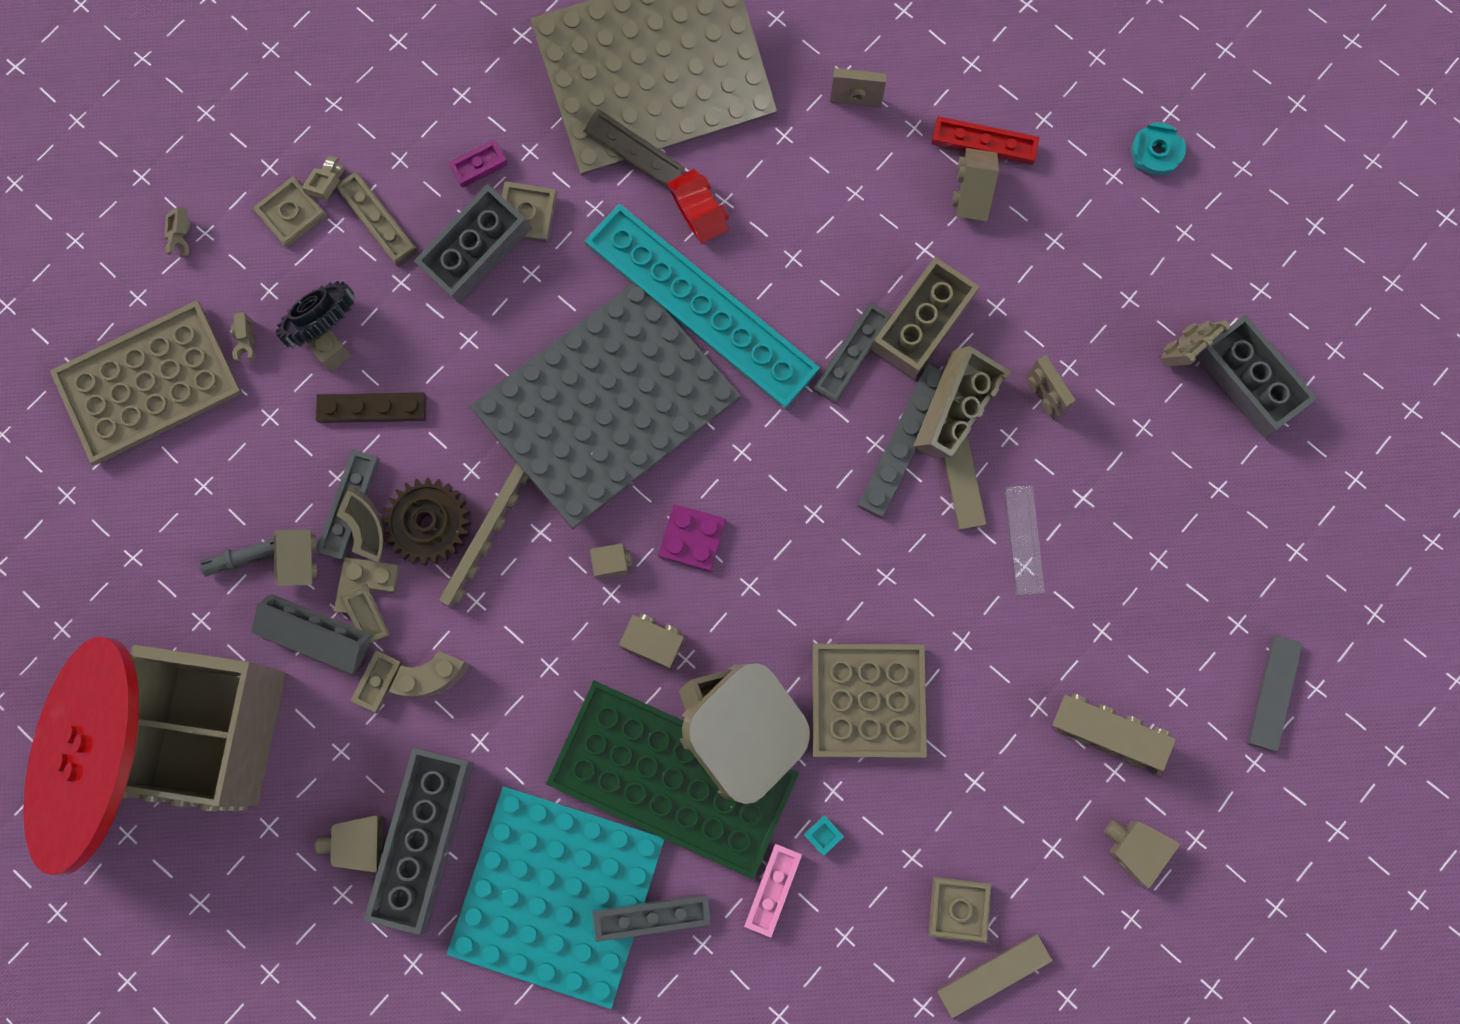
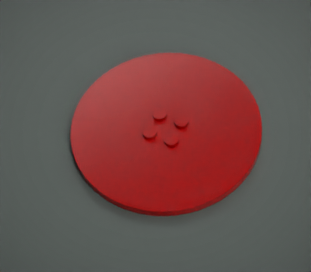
(81, 756)

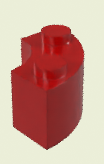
(698, 206)

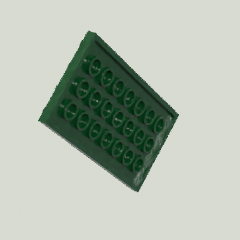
(635, 768)

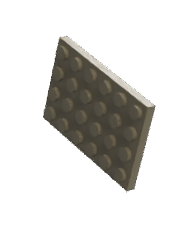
(145, 382)

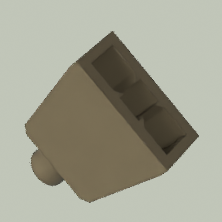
(355, 844)
(1140, 850)

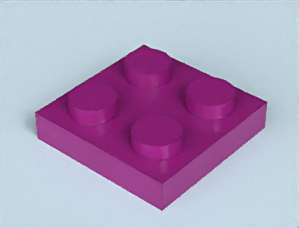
(692, 537)

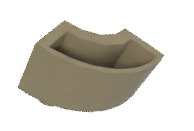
(364, 522)
(431, 678)

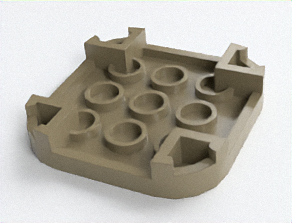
(746, 732)

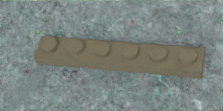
(481, 543)

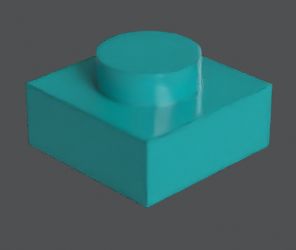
(823, 835)

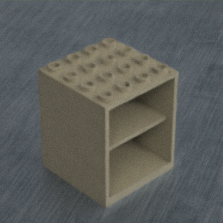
(202, 729)

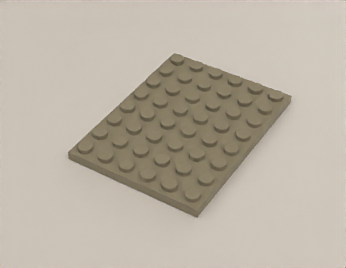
(654, 68)

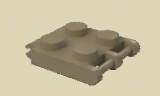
(1192, 342)

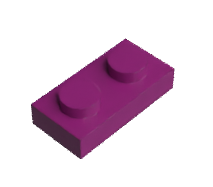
(478, 163)

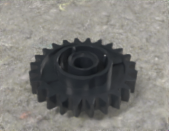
(315, 314)

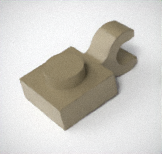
(323, 181)
(175, 228)
(243, 331)

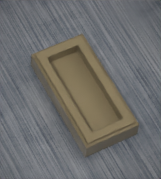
(365, 612)

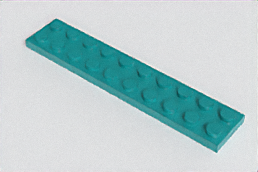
(702, 306)

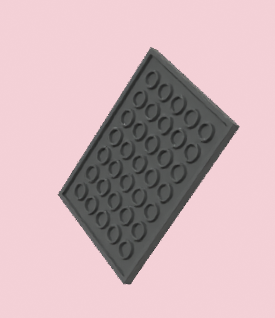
(605, 404)

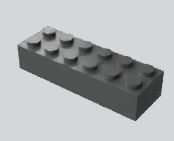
(418, 841)

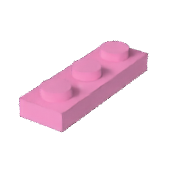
(773, 890)

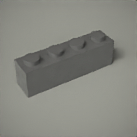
(311, 633)

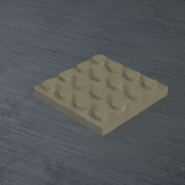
(869, 700)

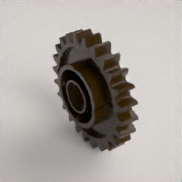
(412, 507)

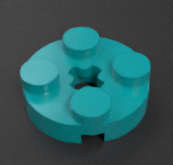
(1154, 163)

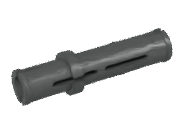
(232, 559)

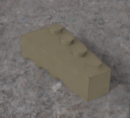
(958, 400)
(1114, 733)

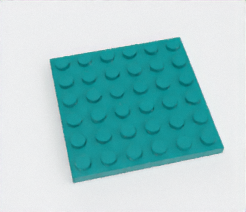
(537, 895)

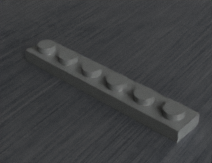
(900, 447)

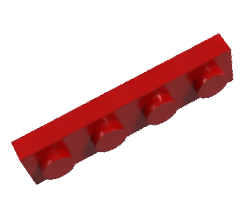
(1005, 143)

